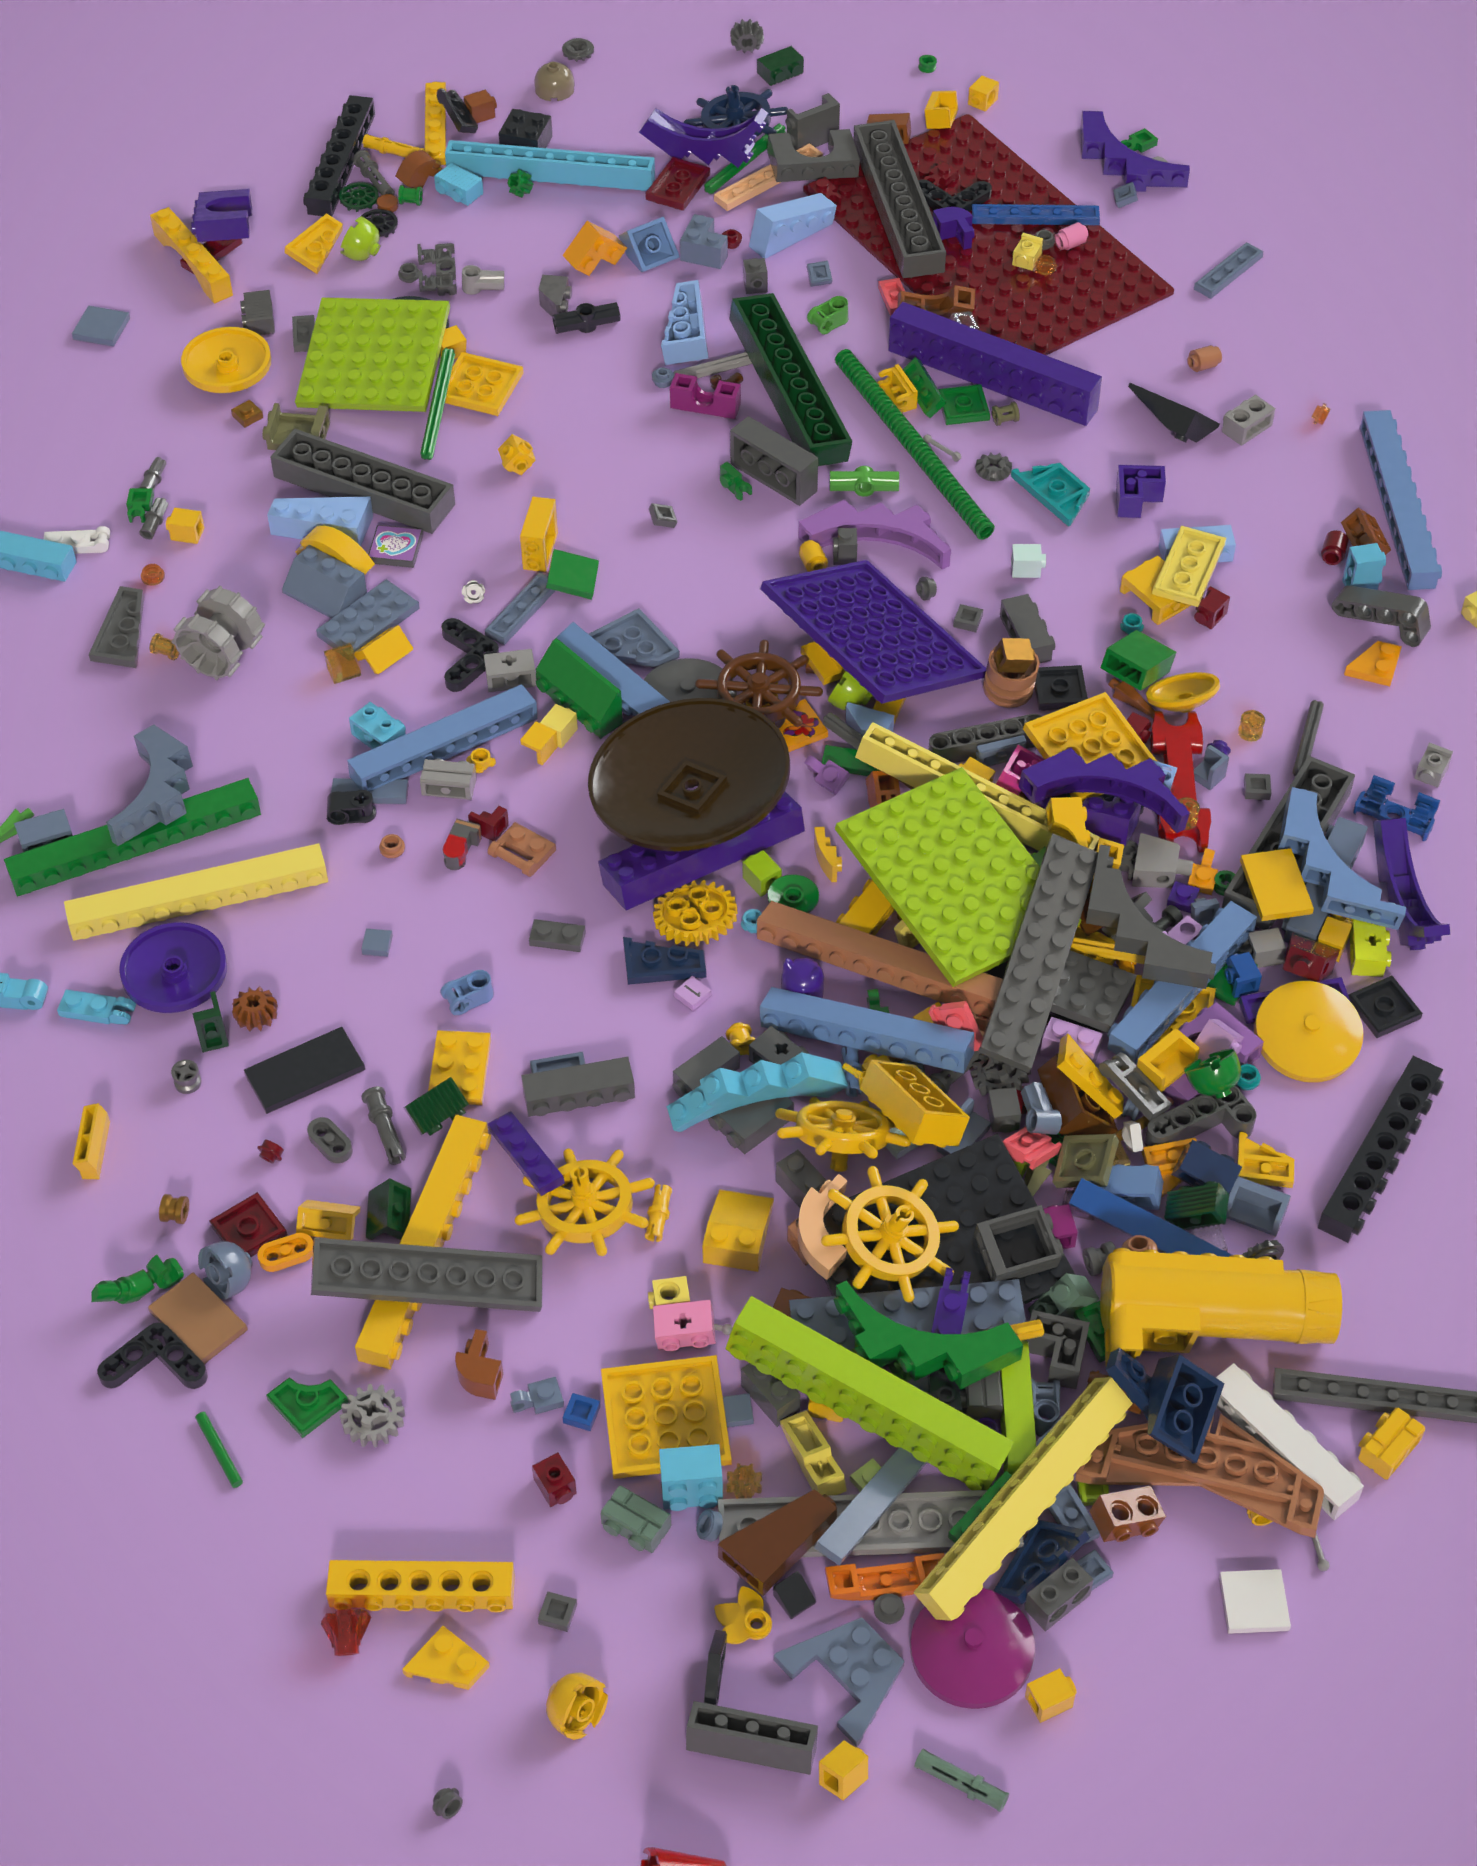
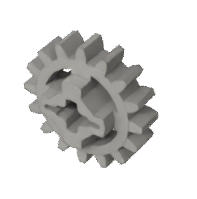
(370, 1412)

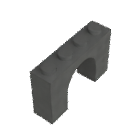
(792, 166)
(743, 1125)

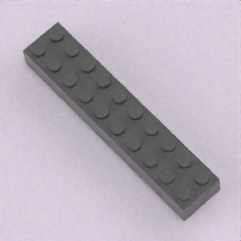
(899, 199)

